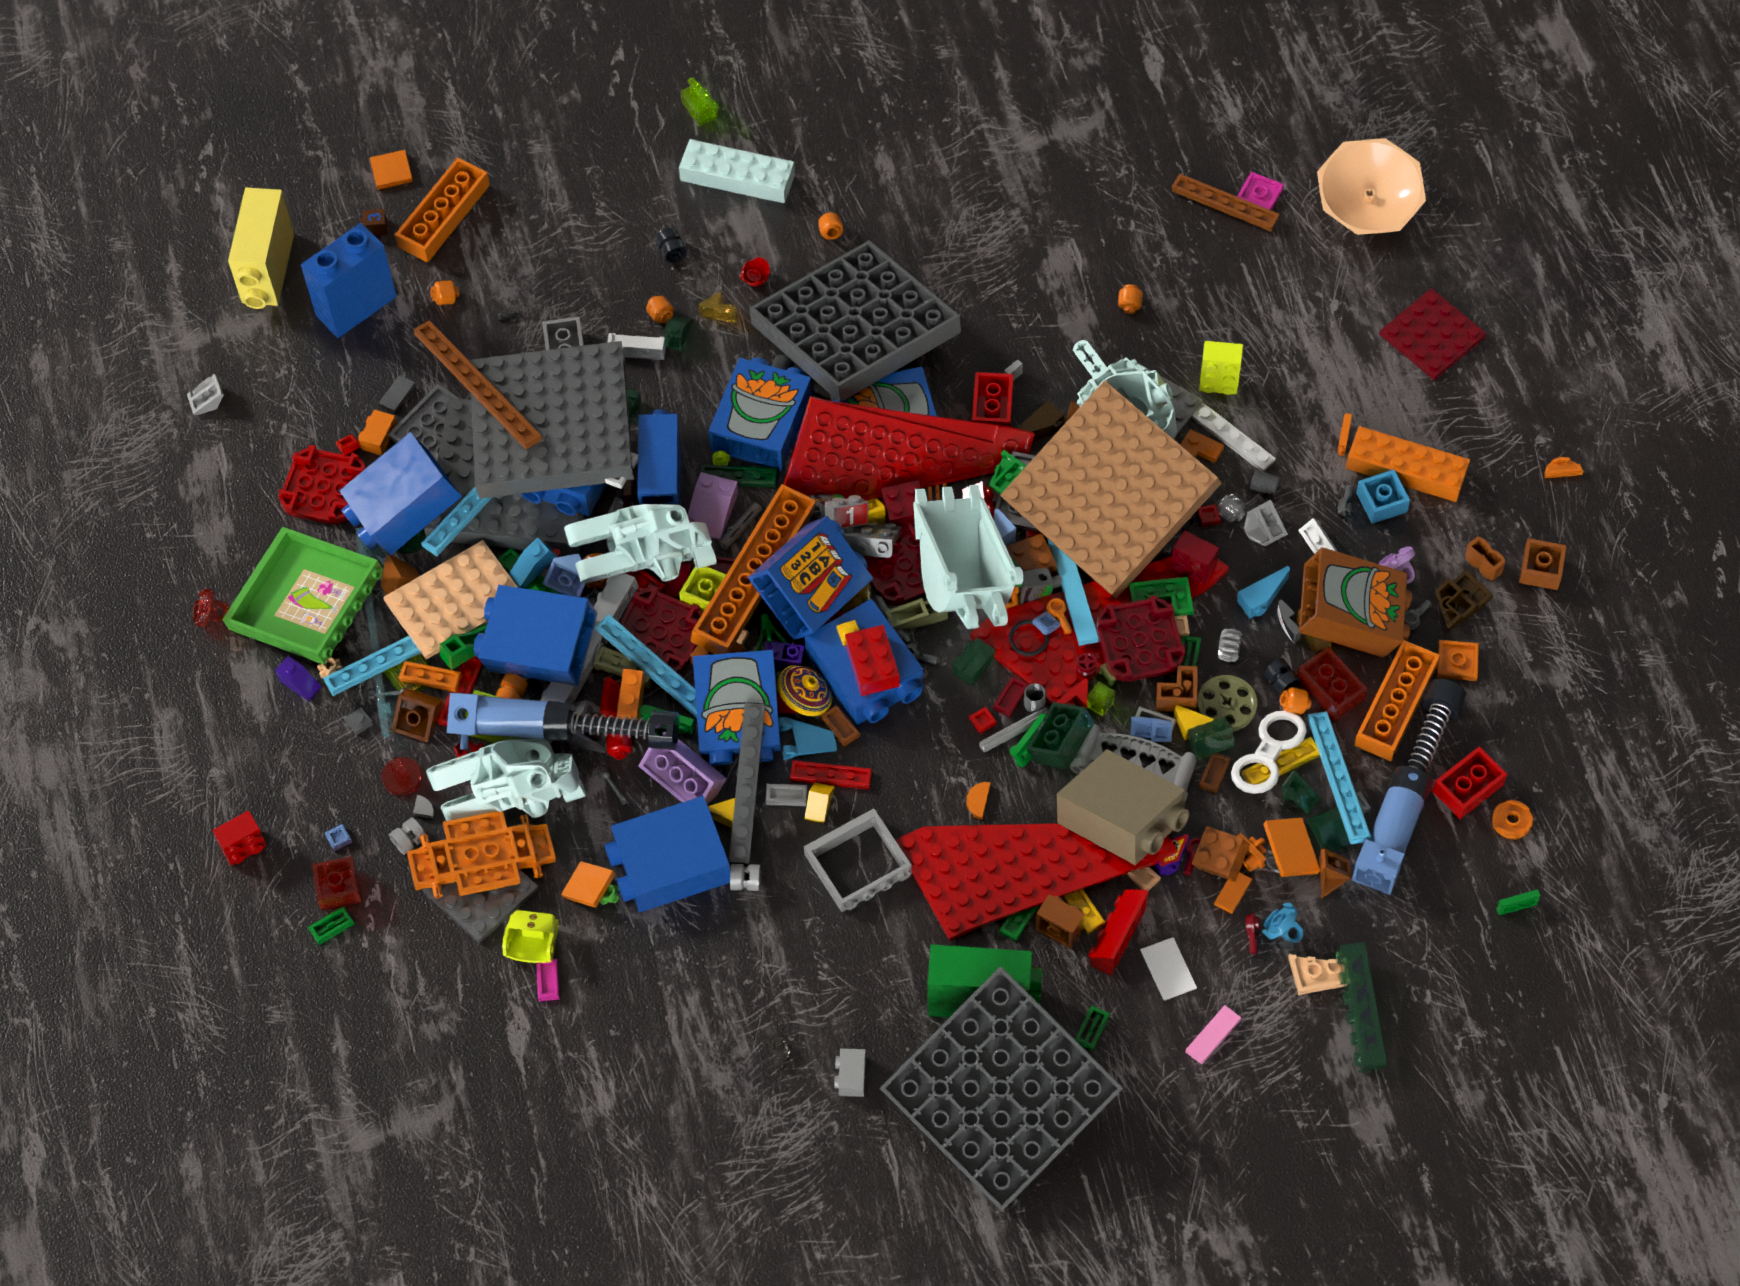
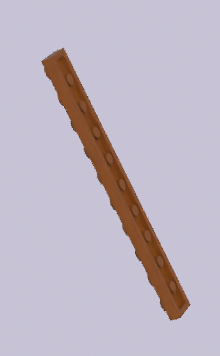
(478, 385)

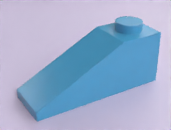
(532, 563)
(1259, 596)

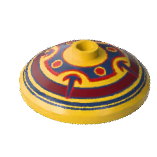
(804, 690)

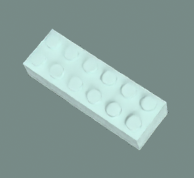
(737, 171)

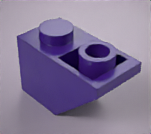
(785, 654)

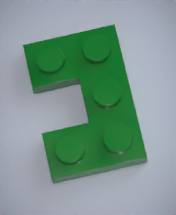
(1166, 589)

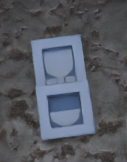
(1152, 728)

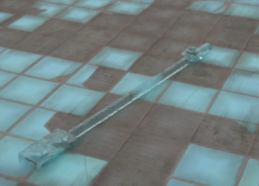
(383, 707)

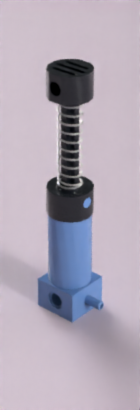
(550, 721)
(1407, 794)

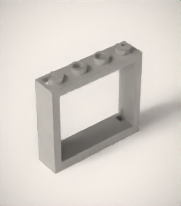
(845, 833)

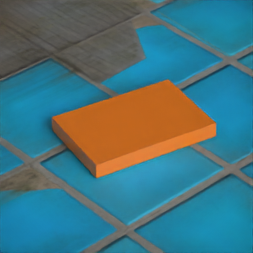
(1291, 847)

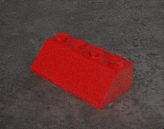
(1119, 930)

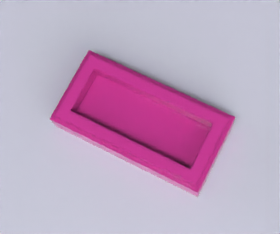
(548, 981)

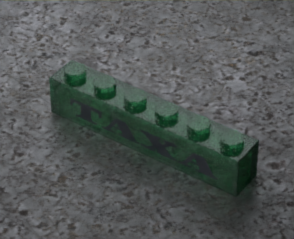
(1361, 1006)

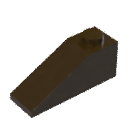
(1044, 421)

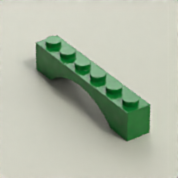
(461, 646)

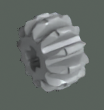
(1229, 645)

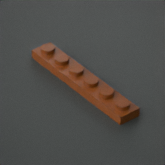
(1225, 202)

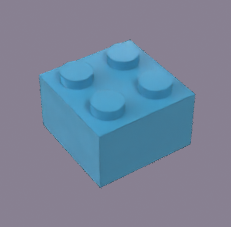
(1383, 496)

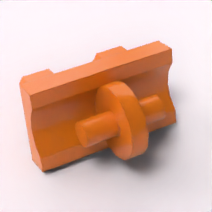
(1254, 853)

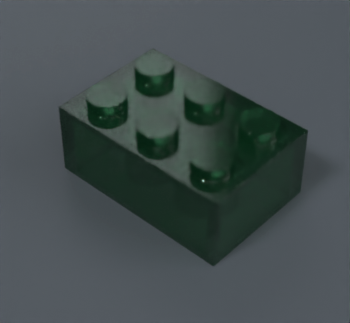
(1060, 735)

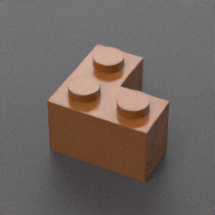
(1179, 693)

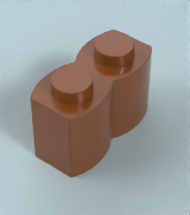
(1486, 559)

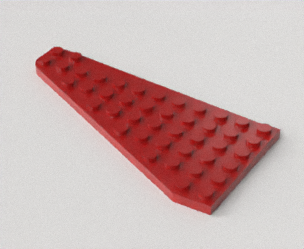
(869, 448)
(1057, 664)
(1000, 870)

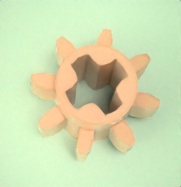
(329, 667)

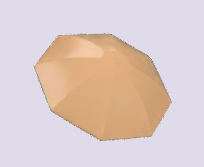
(1371, 186)

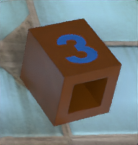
(375, 221)

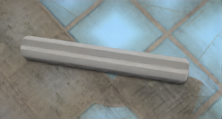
(1010, 731)

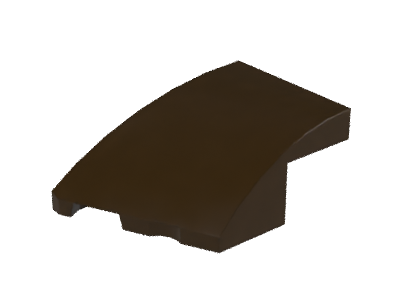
(1461, 598)

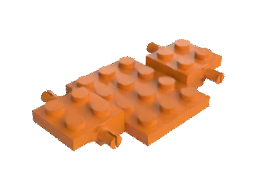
(480, 854)

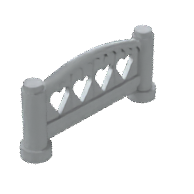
(1091, 749)

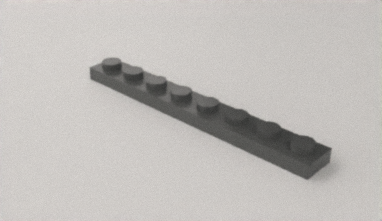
(747, 783)

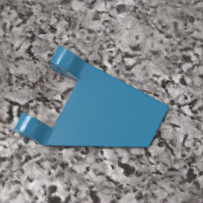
(807, 739)

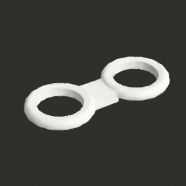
(1268, 752)

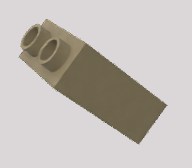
(1122, 807)

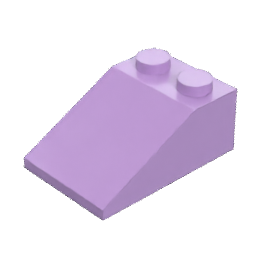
(713, 503)

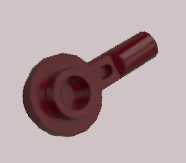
(1191, 848)
(1252, 925)

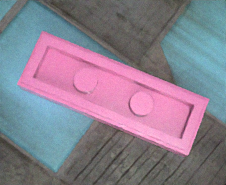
(1213, 1034)

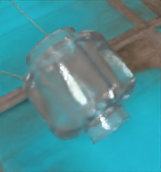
(1231, 508)

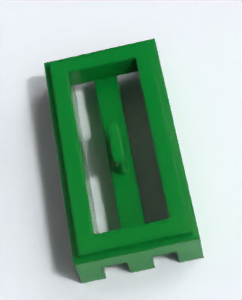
(1191, 639)
(1518, 902)
(335, 930)
(1085, 1043)

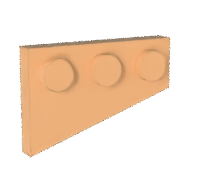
(1314, 974)

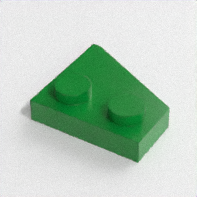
(1006, 472)

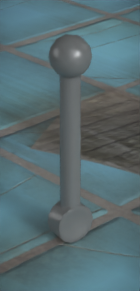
(371, 694)
(606, 775)

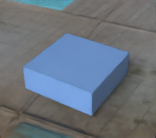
(1046, 623)
(338, 837)

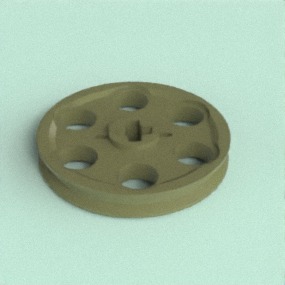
(1228, 695)

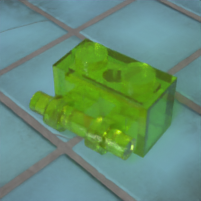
(698, 103)

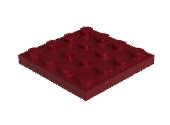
(1432, 334)

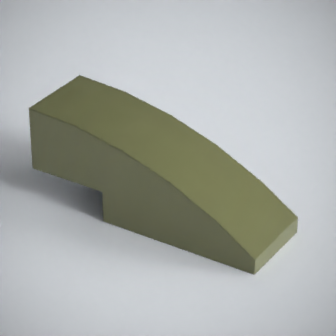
(914, 615)

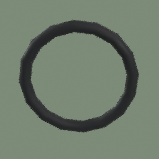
(1023, 652)

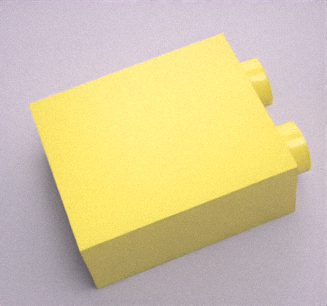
(261, 247)

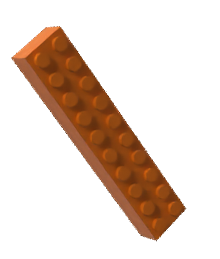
(736, 596)

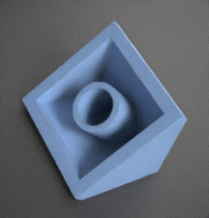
(1005, 528)
(564, 576)

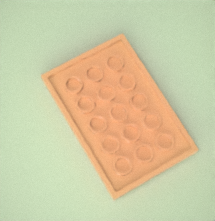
(448, 598)

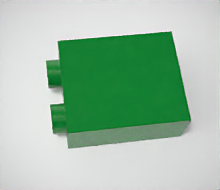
(960, 971)

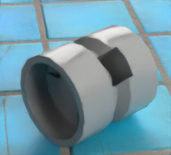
(402, 840)
(737, 877)

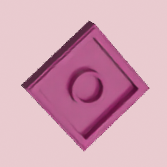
(1261, 191)

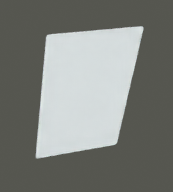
(1168, 968)

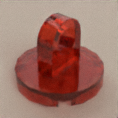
(206, 608)
(401, 776)

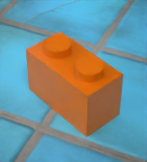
(375, 435)

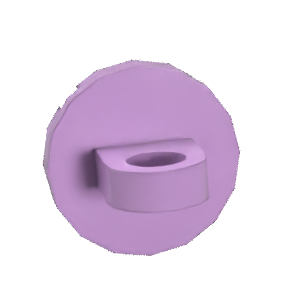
(1401, 562)

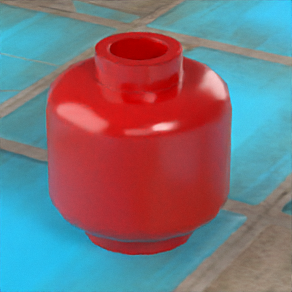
(618, 747)

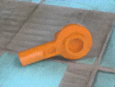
(1057, 608)

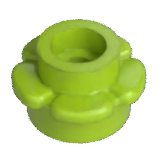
(720, 458)

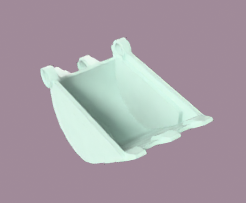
(964, 557)

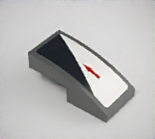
(1286, 618)

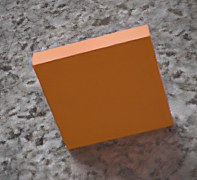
(391, 169)
(1458, 660)
(588, 884)

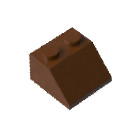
(416, 714)

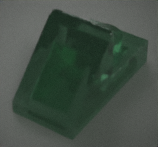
(1299, 791)

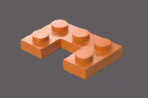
(1201, 445)

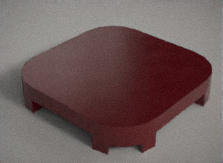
(900, 576)
(662, 625)
(1139, 639)

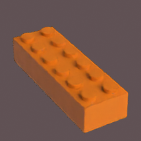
(442, 209)
(1415, 464)
(1397, 700)

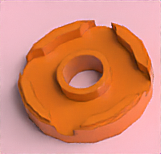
(1508, 829)

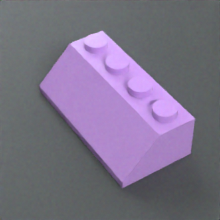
(683, 773)

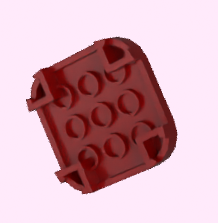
(315, 483)

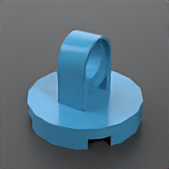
(1281, 921)

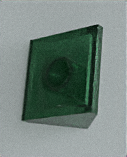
(1329, 829)

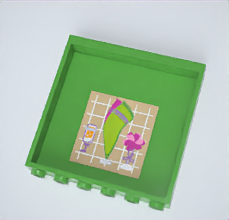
(303, 595)

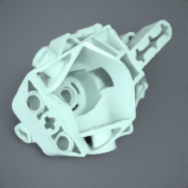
(1134, 382)
(640, 539)
(507, 776)

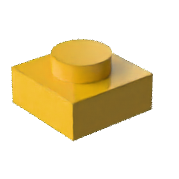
(845, 628)

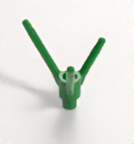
(767, 629)

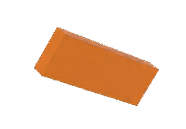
(430, 676)

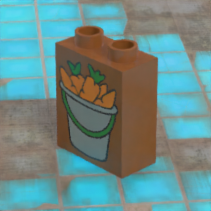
(1354, 602)

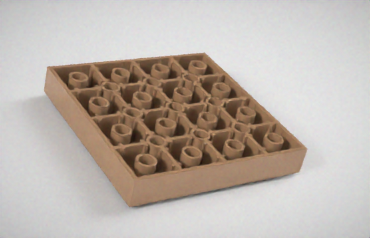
(1110, 489)

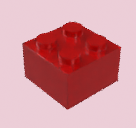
(239, 838)

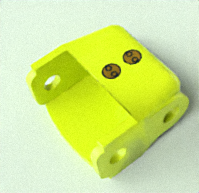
(530, 937)

